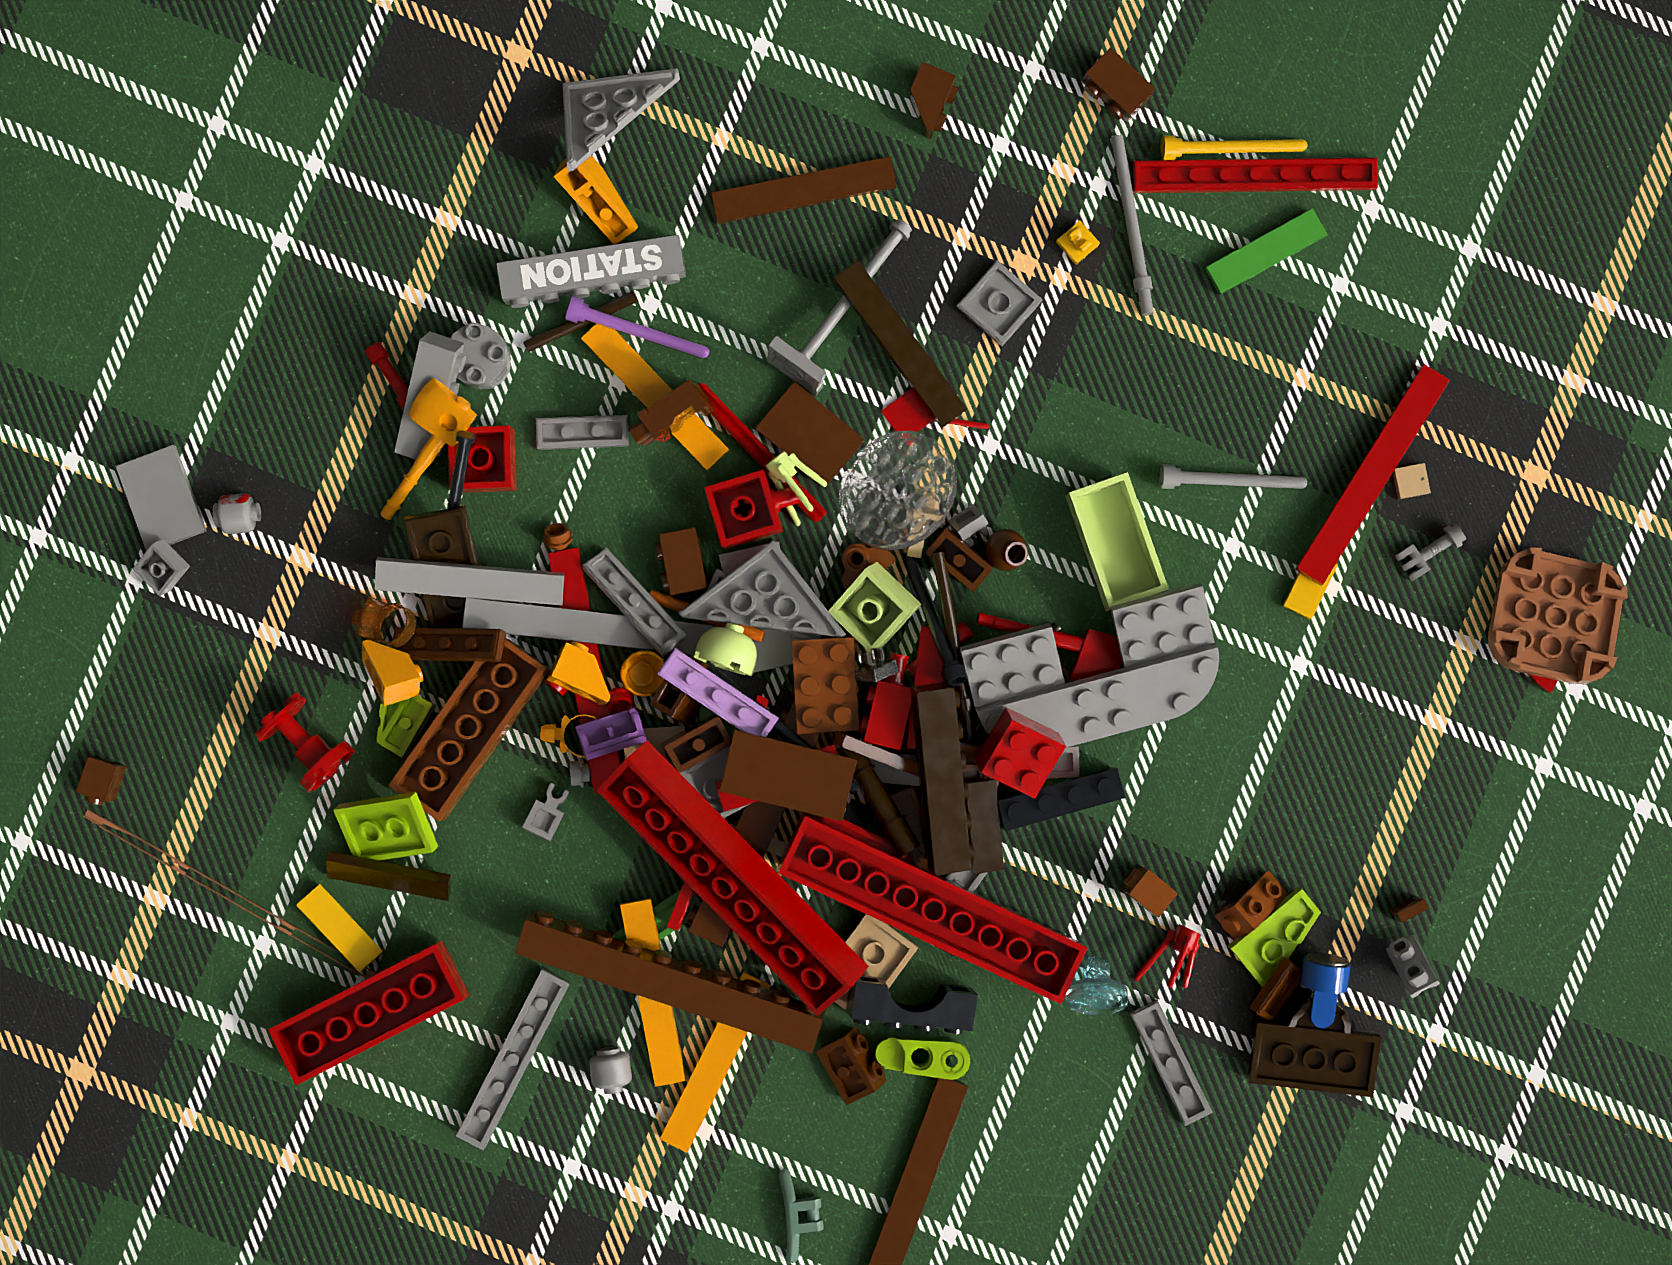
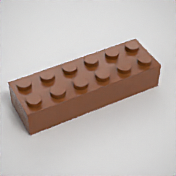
(469, 729)

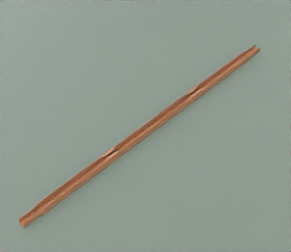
(99, 820)

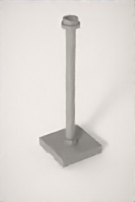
(797, 363)

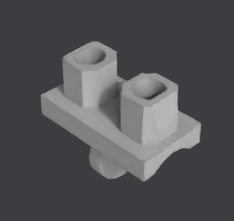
(1412, 965)

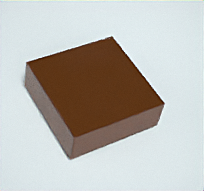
(1409, 909)

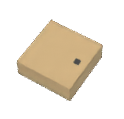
(1411, 481)

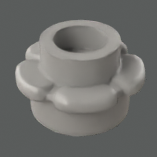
(579, 773)

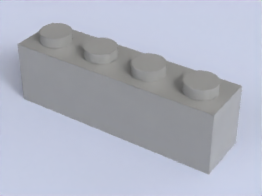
(438, 359)

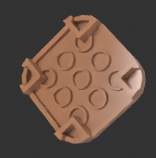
(1556, 617)

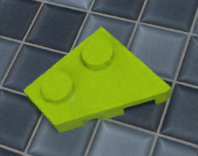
(403, 724)

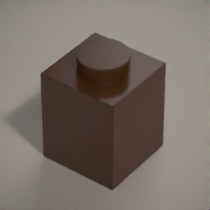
(100, 780)

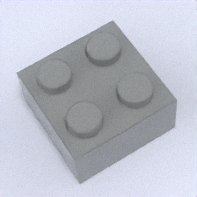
(161, 567)

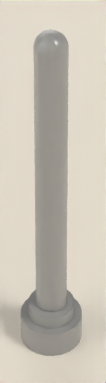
(1172, 476)

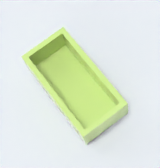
(1116, 541)

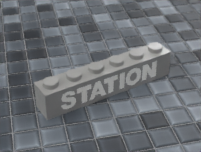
(591, 270)

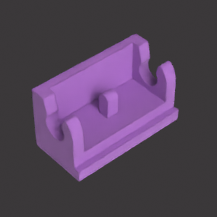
(610, 733)

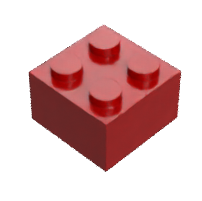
(490, 460)
(1020, 752)

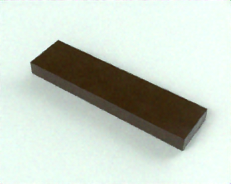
(388, 876)

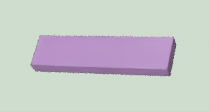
(717, 695)

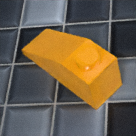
(598, 198)

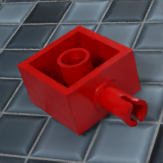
(763, 518)
(889, 708)

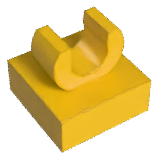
(1077, 242)

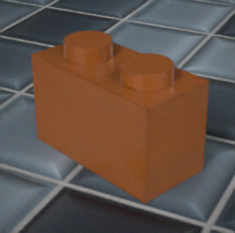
(1148, 890)

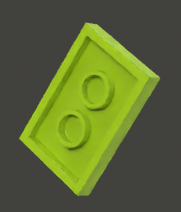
(386, 827)

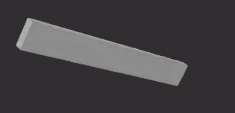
(568, 624)

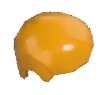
(641, 671)

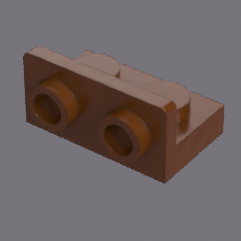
(852, 1066)

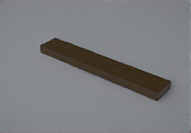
(899, 344)

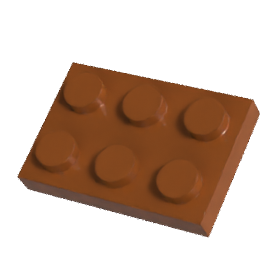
(825, 685)

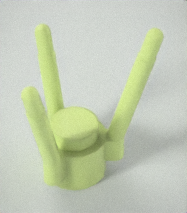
(783, 469)

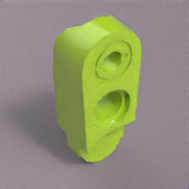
(897, 1050)

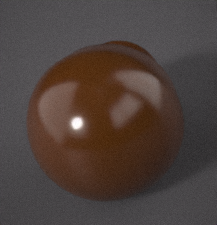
(1006, 550)

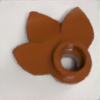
(870, 556)

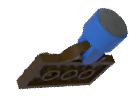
(1317, 1041)

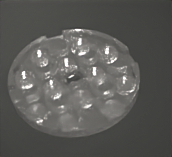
(920, 507)

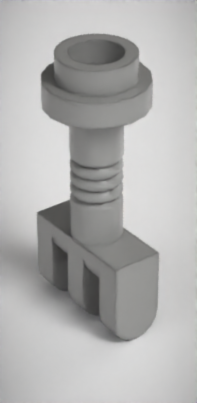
(1453, 535)

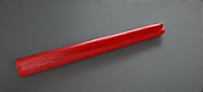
(754, 447)

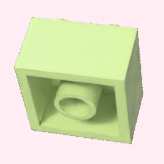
(874, 607)

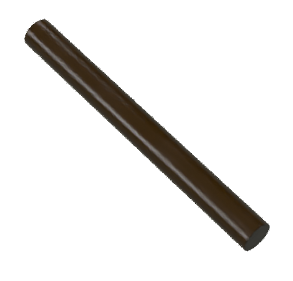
(569, 327)

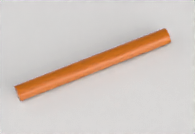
(678, 605)

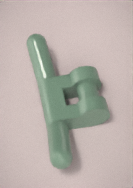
(792, 1206)

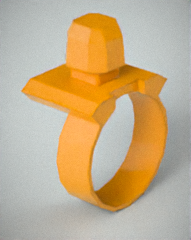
(550, 733)

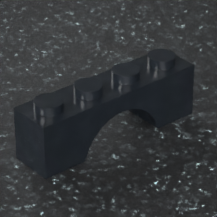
(1061, 799)
(949, 1008)

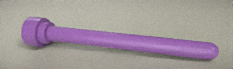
(580, 311)

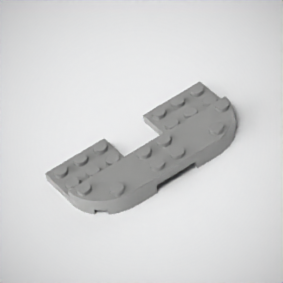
(1164, 674)

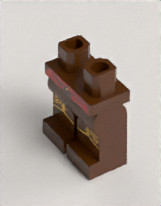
(670, 413)

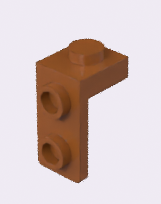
(1252, 907)

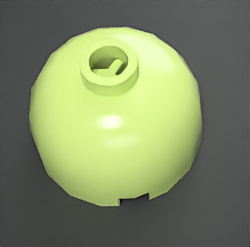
(727, 649)

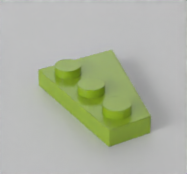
(1276, 936)

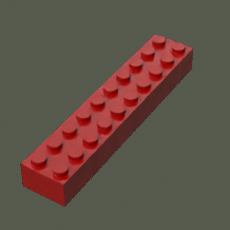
(732, 878)
(931, 908)

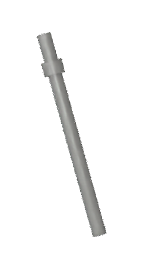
(1142, 282)

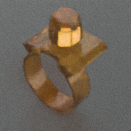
(372, 616)

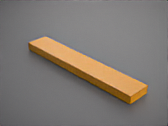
(650, 389)
(656, 1017)
(705, 1082)

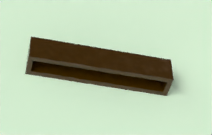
(941, 778)

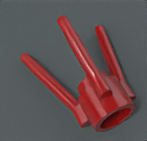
(1186, 943)

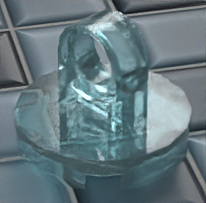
(1097, 989)

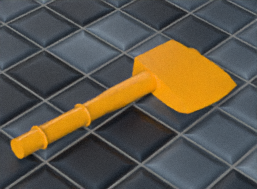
(440, 414)

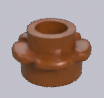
(557, 536)

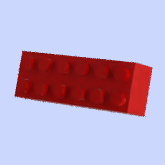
(369, 1013)

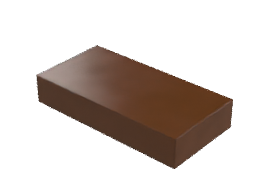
(1277, 990)

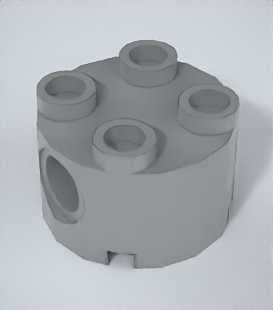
(486, 357)

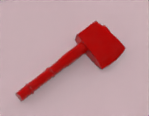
(1095, 650)

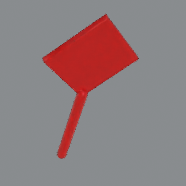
(910, 414)

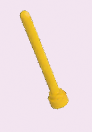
(1174, 147)

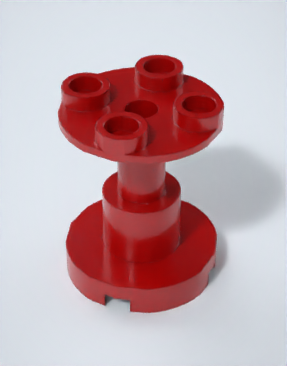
(312, 751)

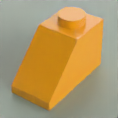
(391, 672)
(579, 673)

